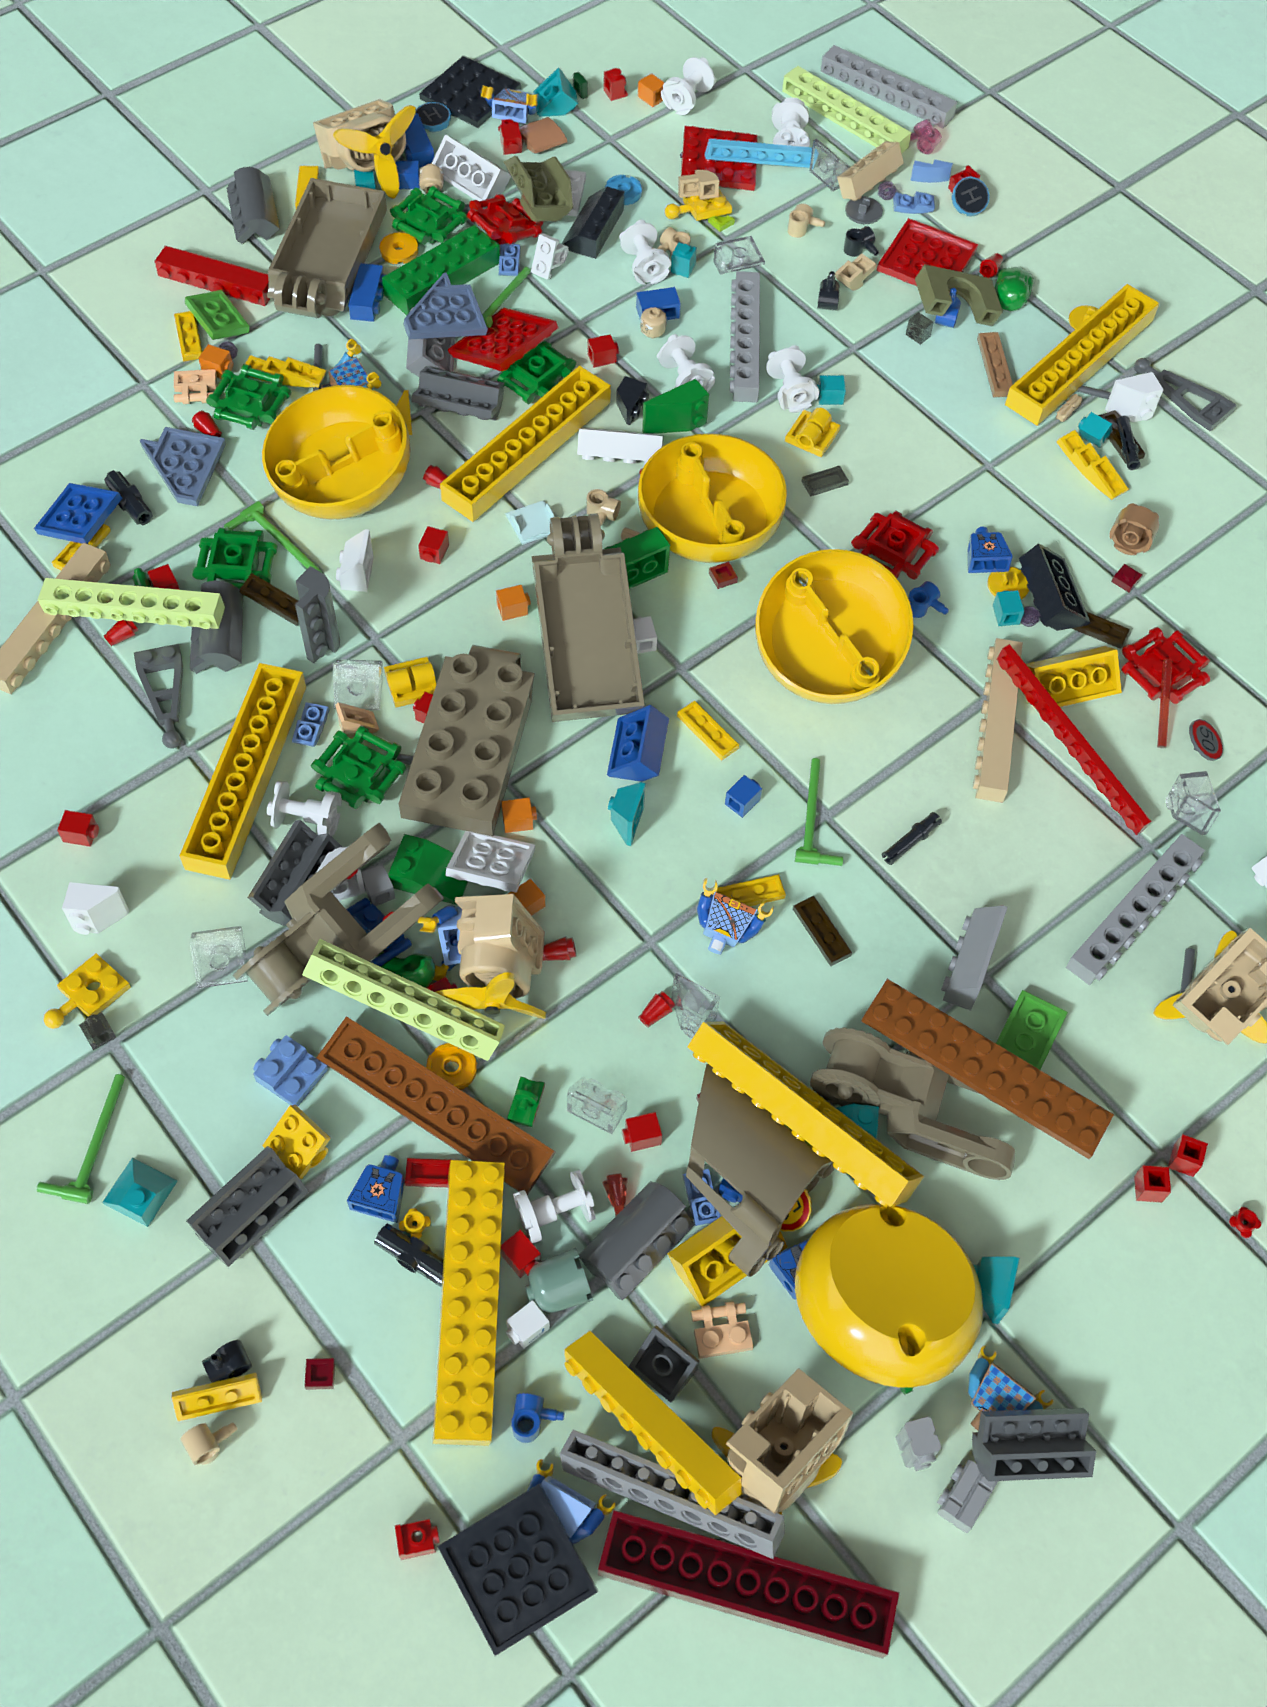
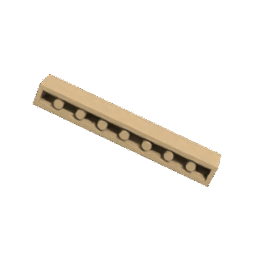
(38, 628)
(997, 727)

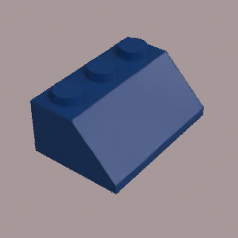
(638, 745)

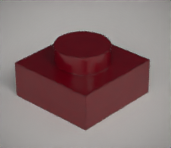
(723, 575)
(1126, 578)
(319, 1373)

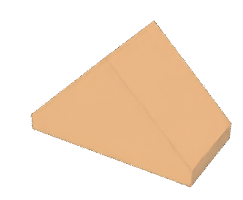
(352, 717)

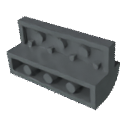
(252, 204)
(459, 393)
(316, 614)
(223, 645)
(289, 868)
(247, 1206)
(637, 1239)
(1033, 1444)

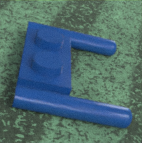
(368, 918)

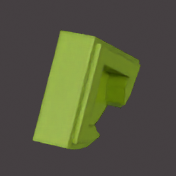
(721, 222)

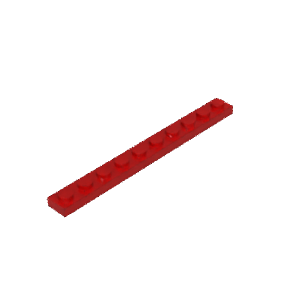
(1073, 740)

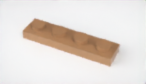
(995, 363)

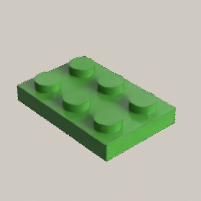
(217, 314)
(1031, 1028)

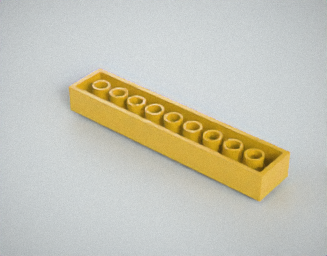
(1081, 354)
(525, 443)
(243, 772)
(805, 1113)
(469, 1304)

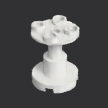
(680, 93)
(790, 119)
(651, 264)
(677, 353)
(796, 390)
(313, 811)
(545, 1210)

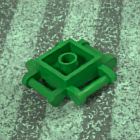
(426, 217)
(538, 371)
(248, 400)
(234, 556)
(358, 770)

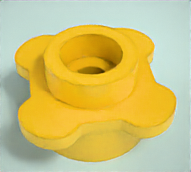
(414, 1216)

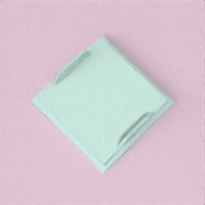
(531, 521)

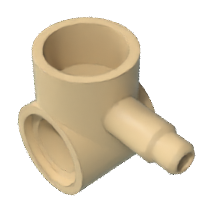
(799, 220)
(670, 239)
(605, 506)
(203, 1445)

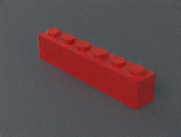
(213, 275)

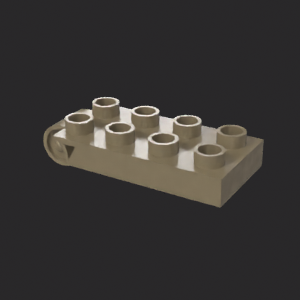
(324, 248)
(586, 623)
(469, 741)

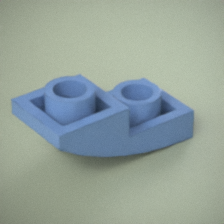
(931, 173)
(914, 205)
(509, 259)
(311, 724)
(701, 1209)

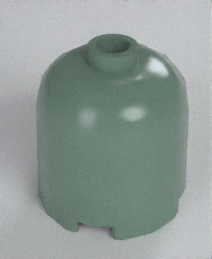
(559, 1283)

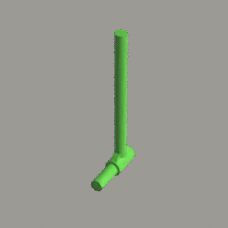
(504, 295)
(256, 512)
(807, 853)
(80, 1190)

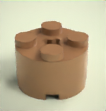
(1134, 529)

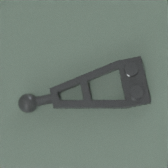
(1209, 416)
(159, 660)

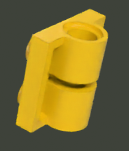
(813, 431)
(410, 680)
(298, 1141)

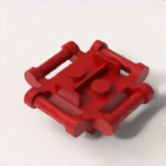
(503, 220)
(896, 543)
(1148, 667)

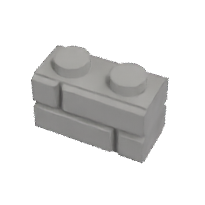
(918, 1443)
(966, 1497)

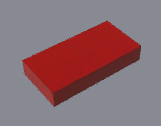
(427, 1172)

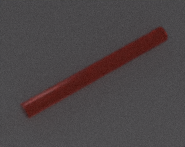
(1164, 703)

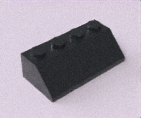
(595, 222)
(1053, 589)

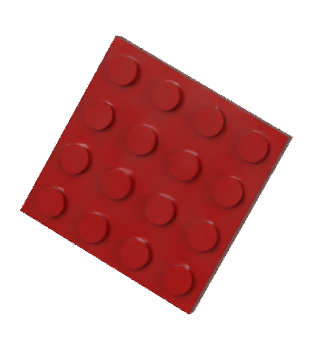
(730, 174)
(921, 245)
(505, 341)

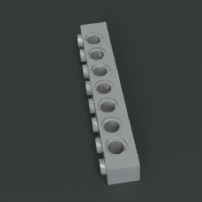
(888, 86)
(746, 337)
(1083, 962)
(658, 1489)

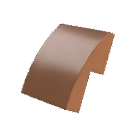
(542, 135)

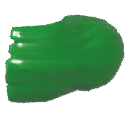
(1013, 287)
(415, 968)

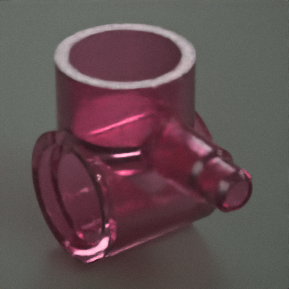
(927, 136)

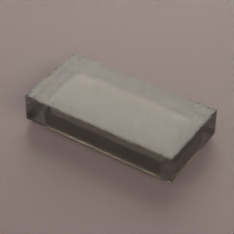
(825, 480)

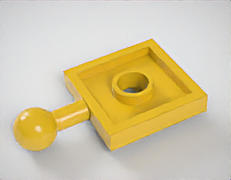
(701, 208)
(88, 1001)

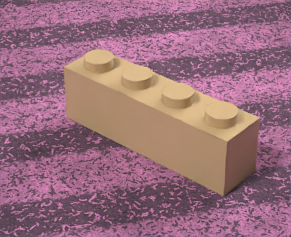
(870, 170)

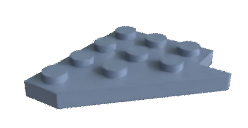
(445, 312)
(185, 461)

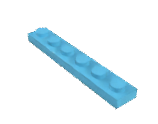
(758, 153)

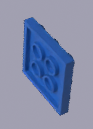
(78, 513)

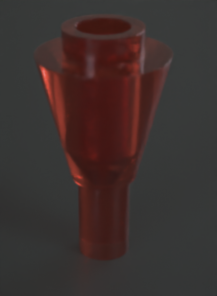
(616, 1190)

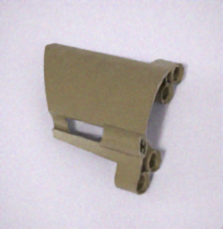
(757, 1160)

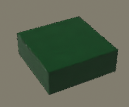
(580, 85)

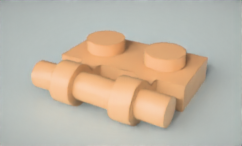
(194, 381)
(723, 1338)

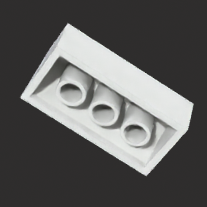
(470, 170)
(618, 444)

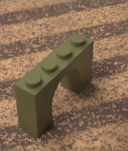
(978, 291)

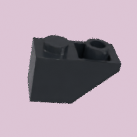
(630, 398)

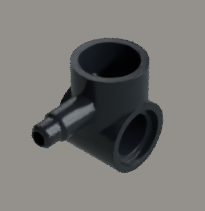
(859, 239)
(828, 293)
(227, 1362)

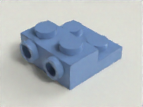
(289, 1071)

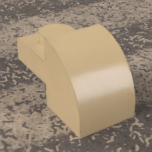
(701, 184)
(854, 272)

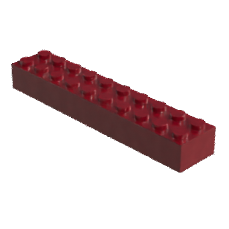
(749, 1584)

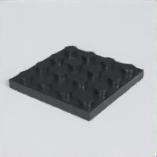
(461, 90)
(517, 1569)

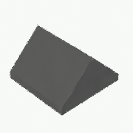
(664, 1364)

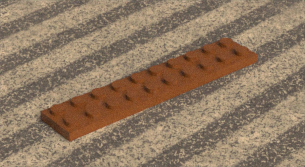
(988, 1068)
(435, 1104)

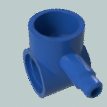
(951, 314)
(923, 597)
(531, 1408)

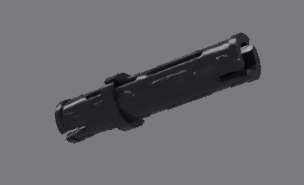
(1129, 447)
(918, 832)

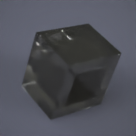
(919, 328)
(97, 1030)

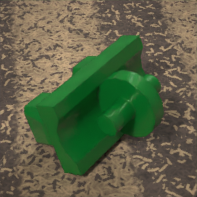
(526, 1102)

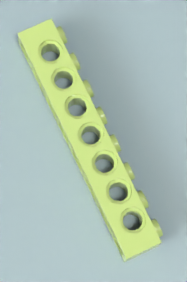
(843, 109)
(131, 603)
(403, 1000)

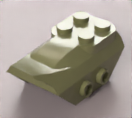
(543, 188)

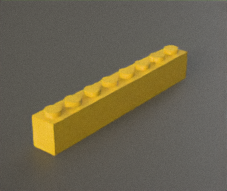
(653, 1423)

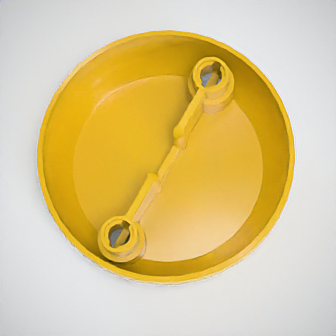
(337, 452)
(712, 497)
(835, 627)
(889, 1295)

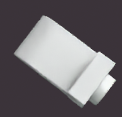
(548, 255)

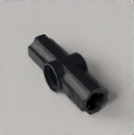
(131, 497)
(411, 1253)

